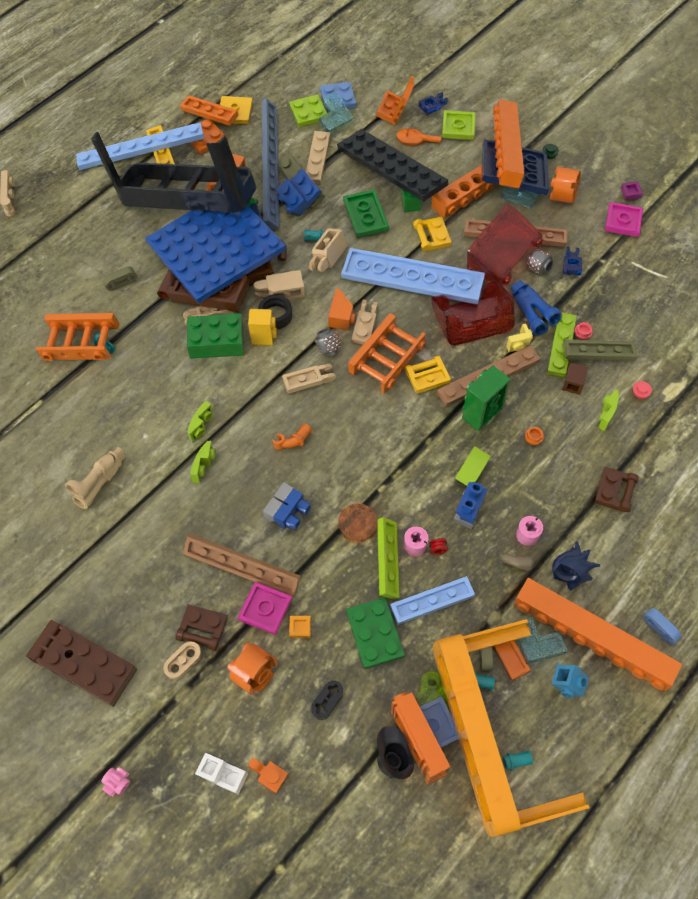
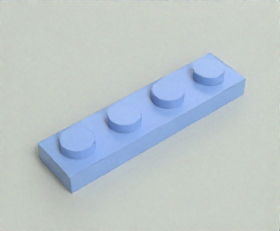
(432, 600)

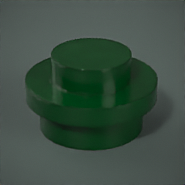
(551, 150)

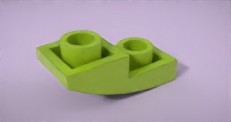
(610, 404)
(196, 427)
(202, 459)
(472, 466)

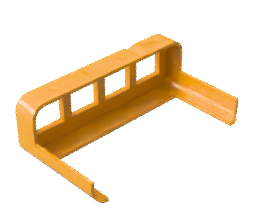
(477, 737)

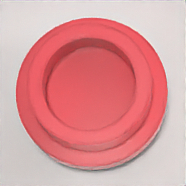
(583, 331)
(641, 390)

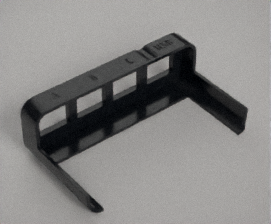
(234, 180)

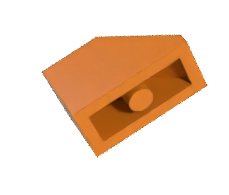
(341, 312)

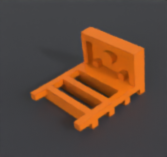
(393, 105)

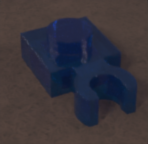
(432, 104)
(572, 263)

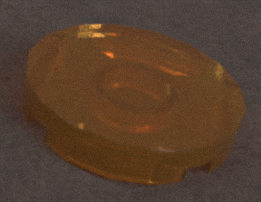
(357, 522)

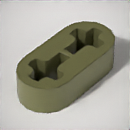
(119, 278)
(486, 659)

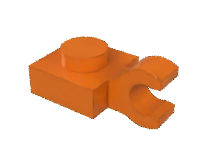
(270, 775)

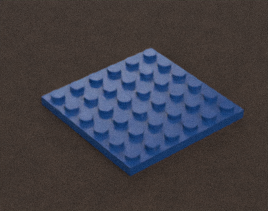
(214, 248)

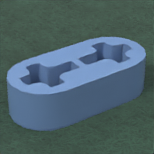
(662, 626)

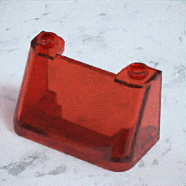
(503, 245)
(471, 321)

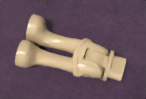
(102, 471)

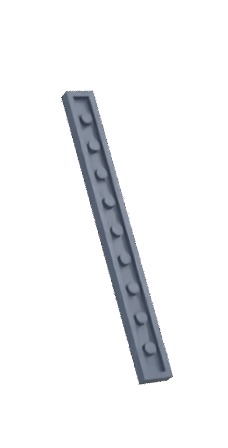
(269, 164)

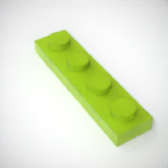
(563, 331)
(388, 559)

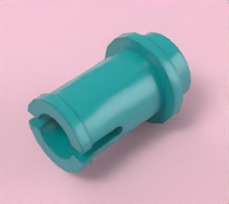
(315, 235)
(109, 346)
(485, 682)
(517, 760)

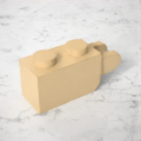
(328, 250)
(285, 284)

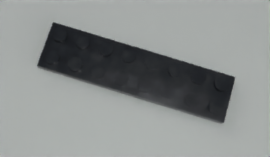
(393, 165)

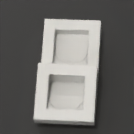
(221, 773)

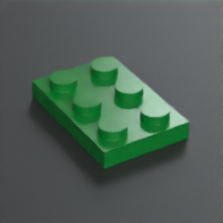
(365, 213)
(374, 633)

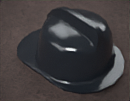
(394, 754)

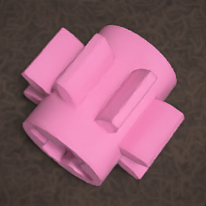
(115, 781)

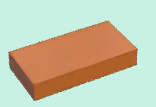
(512, 659)

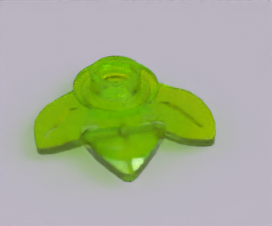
(429, 693)

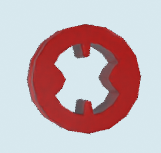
(438, 546)

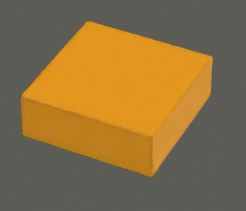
(300, 627)

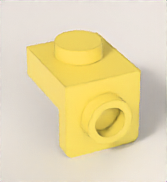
(521, 340)

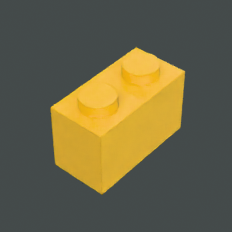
(262, 327)

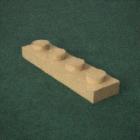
(318, 155)

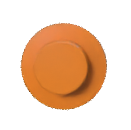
(534, 436)

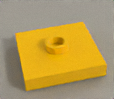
(241, 104)

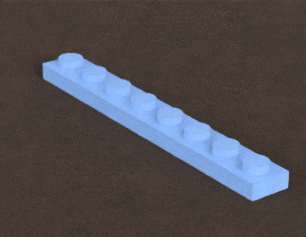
(142, 145)

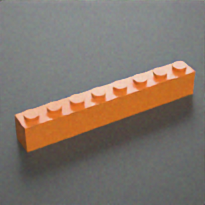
(508, 144)
(598, 635)

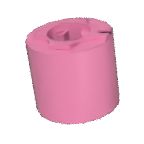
(529, 530)
(415, 541)

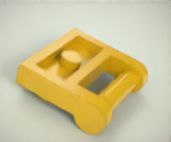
(437, 232)
(430, 378)

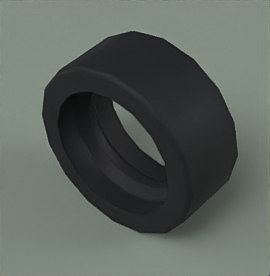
(281, 301)

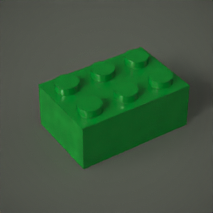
(215, 336)
(485, 397)

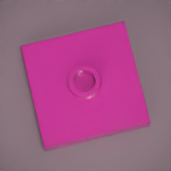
(624, 219)
(265, 608)

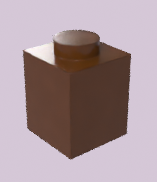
(575, 378)

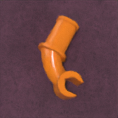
(296, 439)

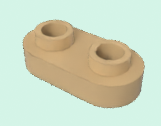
(181, 660)

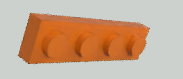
(209, 110)

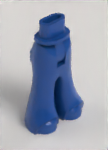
(527, 299)

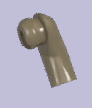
(520, 562)

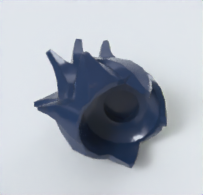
(573, 567)

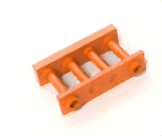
(75, 322)
(378, 339)

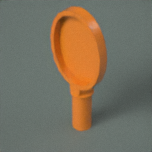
(415, 137)

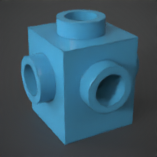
(570, 680)

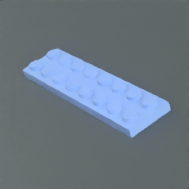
(413, 275)

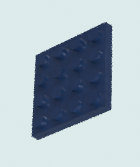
(534, 163)

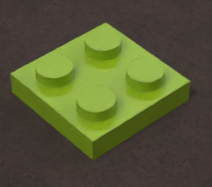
(307, 110)
(458, 125)

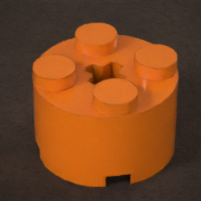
(565, 185)
(252, 668)

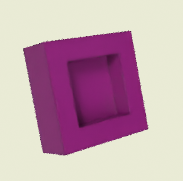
(631, 190)

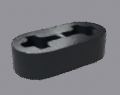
(331, 703)

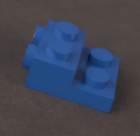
(298, 192)

